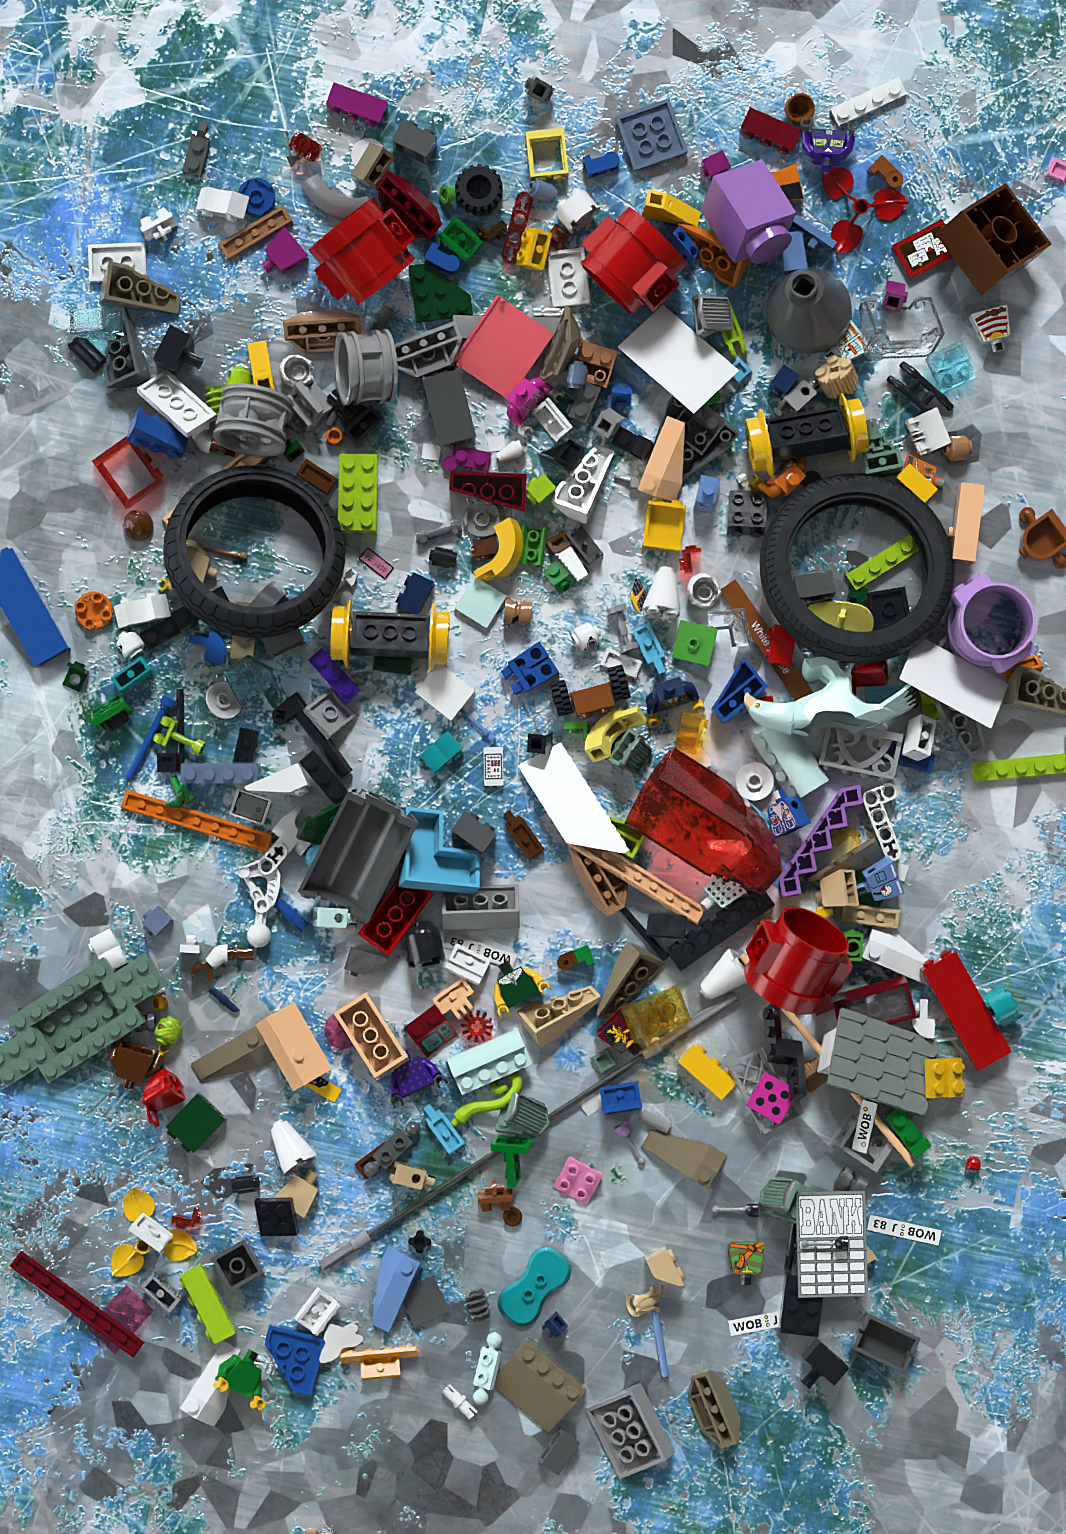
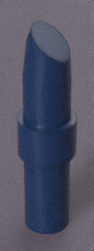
(223, 999)

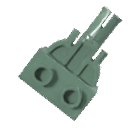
(881, 457)

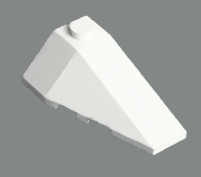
(581, 488)
(204, 1400)

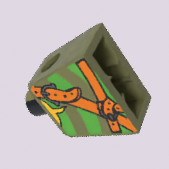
(746, 1258)

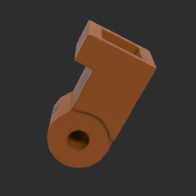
(886, 171)

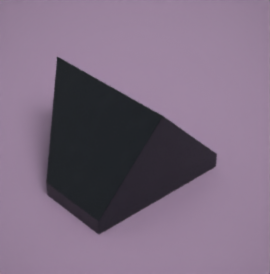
(564, 455)

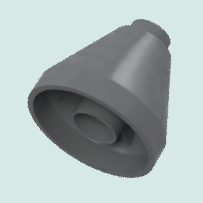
(809, 310)

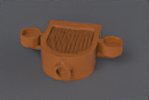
(1043, 537)

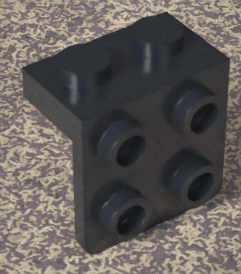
(747, 513)

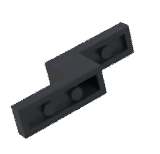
(171, 627)
(324, 777)
(784, 1052)

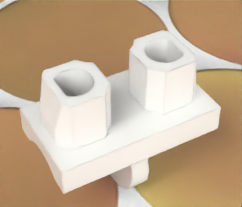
(158, 227)

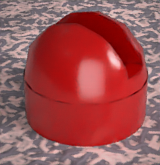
(973, 1163)

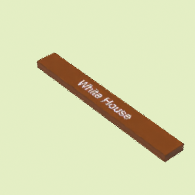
(759, 632)

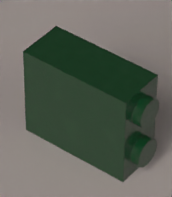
(195, 1123)

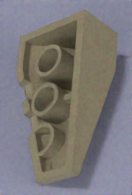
(238, 1055)

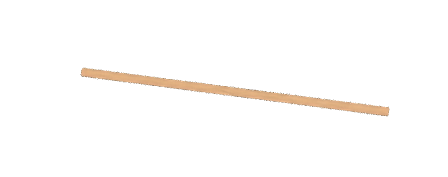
(816, 1046)

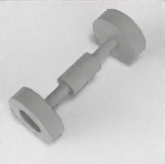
(622, 627)

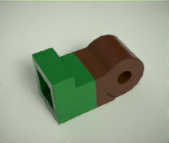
(574, 957)

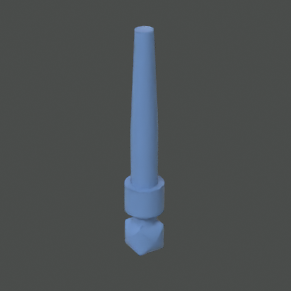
(491, 737)

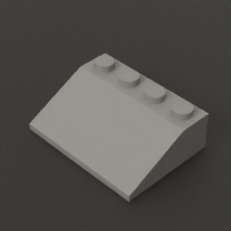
(630, 1431)

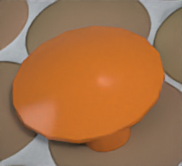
(93, 610)

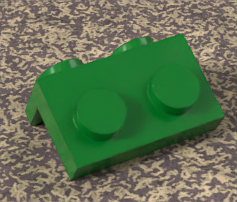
(460, 239)
(560, 576)

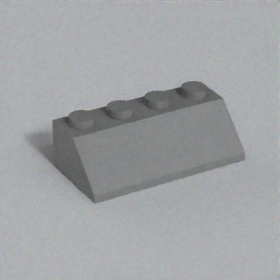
(485, 909)

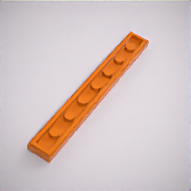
(197, 821)

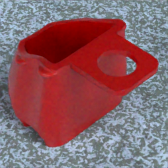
(869, 675)
(161, 1093)

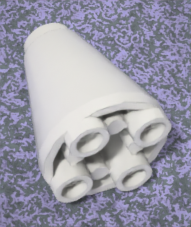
(663, 597)

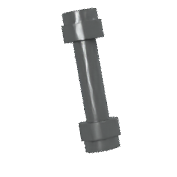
(454, 528)

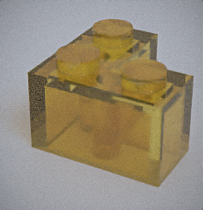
(690, 731)

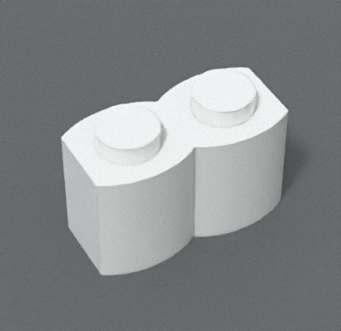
(107, 945)

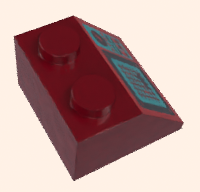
(430, 1031)

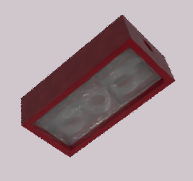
(884, 1001)

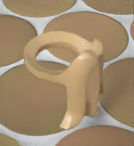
(644, 1303)

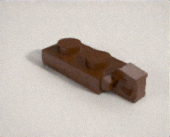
(523, 835)

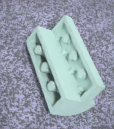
(790, 762)
(489, 1061)

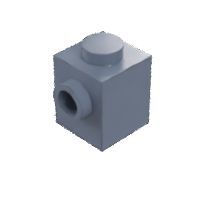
(156, 921)

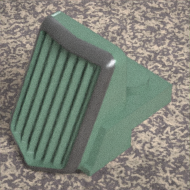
(629, 751)
(523, 1117)
(779, 1198)

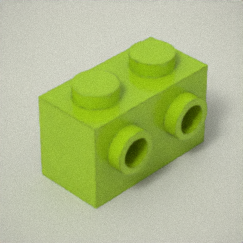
(539, 490)

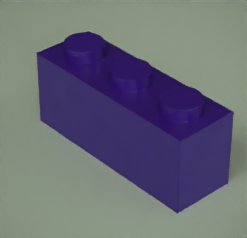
(334, 676)

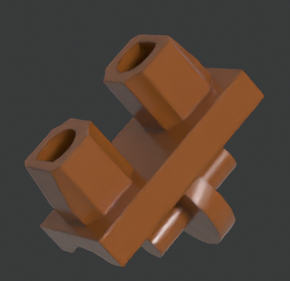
(495, 1194)

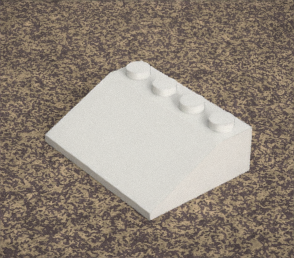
(285, 782)

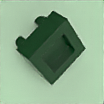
(293, 450)
(858, 596)

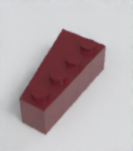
(495, 487)

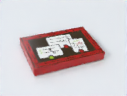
(921, 250)

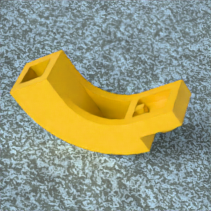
(509, 551)

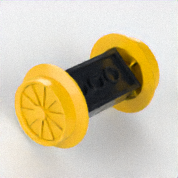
(806, 434)
(389, 635)

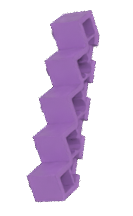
(819, 839)

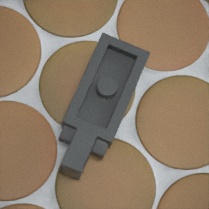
(197, 151)

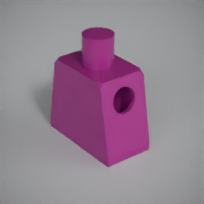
(283, 253)

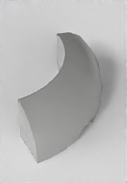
(328, 201)

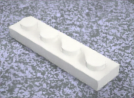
(868, 102)

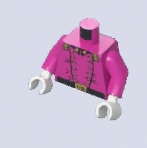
(525, 399)

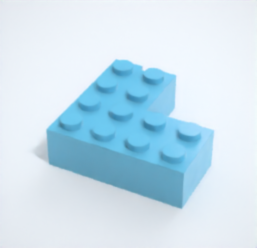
(431, 865)

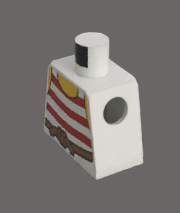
(992, 326)

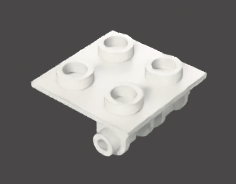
(928, 432)

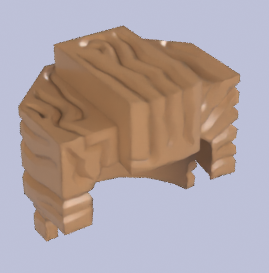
(813, 1078)

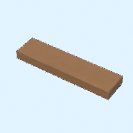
(255, 233)

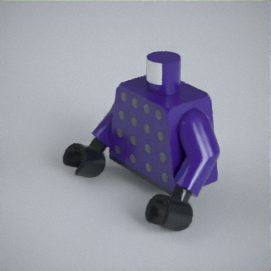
(412, 1077)

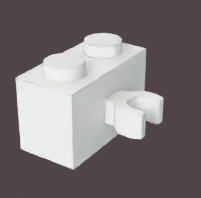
(920, 738)

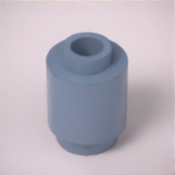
(542, 191)
(576, 374)

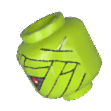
(168, 1031)

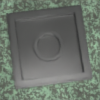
(425, 1301)

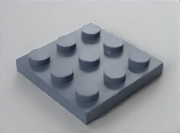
(651, 135)

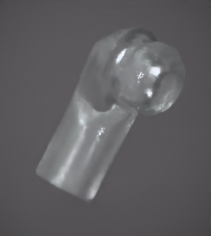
(268, 1362)

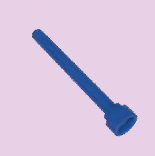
(166, 705)

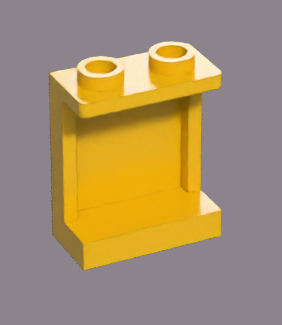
(664, 525)

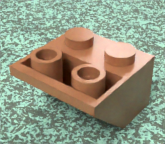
(598, 362)

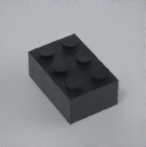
(797, 1314)

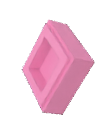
(1057, 170)

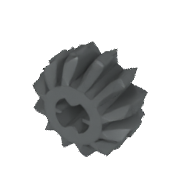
(477, 1305)

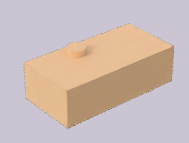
(966, 523)
(371, 1036)
(293, 1046)

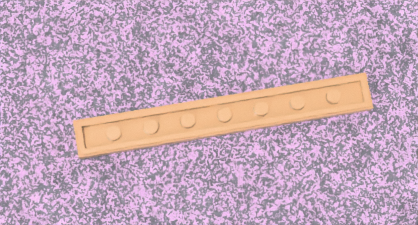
(644, 882)

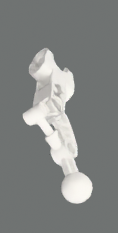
(259, 934)

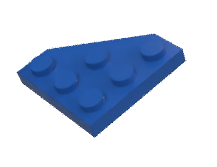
(296, 1356)

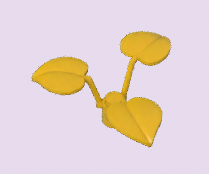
(129, 1260)

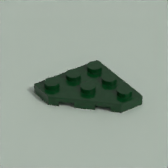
(436, 295)
(315, 828)

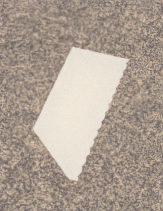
(570, 801)

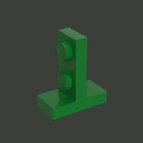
(907, 1132)
(512, 1148)

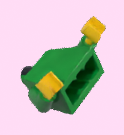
(242, 1377)

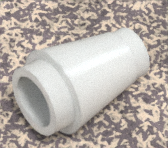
(511, 452)

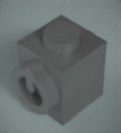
(538, 89)

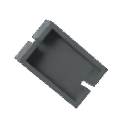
(885, 1342)

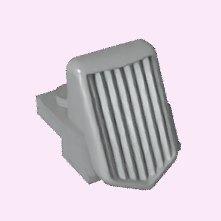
(711, 314)
(309, 407)

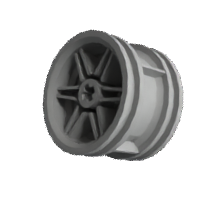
(365, 367)

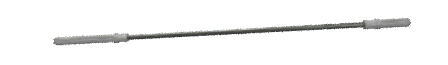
(657, 1047)

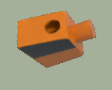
(789, 182)

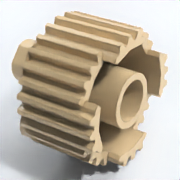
(837, 376)

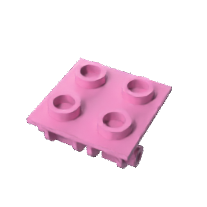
(577, 1180)

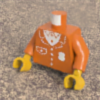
(784, 478)

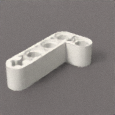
(885, 824)

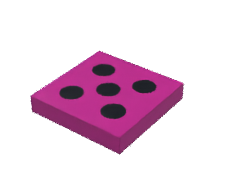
(770, 1098)

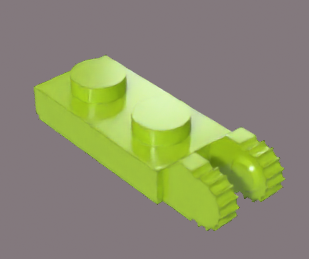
(732, 336)

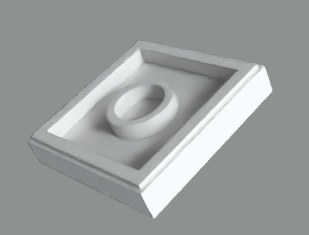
(151, 1232)

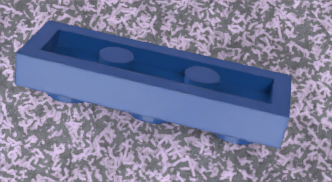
(922, 765)

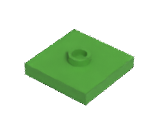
(695, 642)

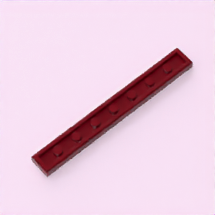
(77, 1303)

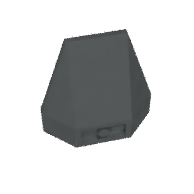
(705, 434)

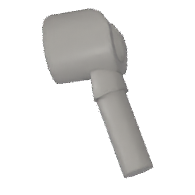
(634, 481)

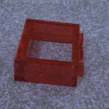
(146, 460)

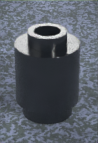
(442, 557)
(245, 1183)

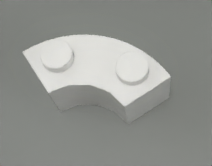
(222, 204)
(142, 611)

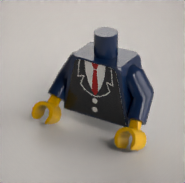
(669, 695)

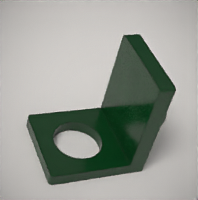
(76, 668)

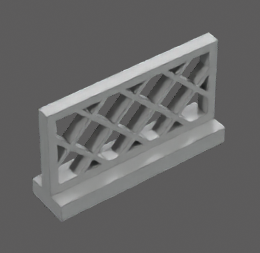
(771, 1068)

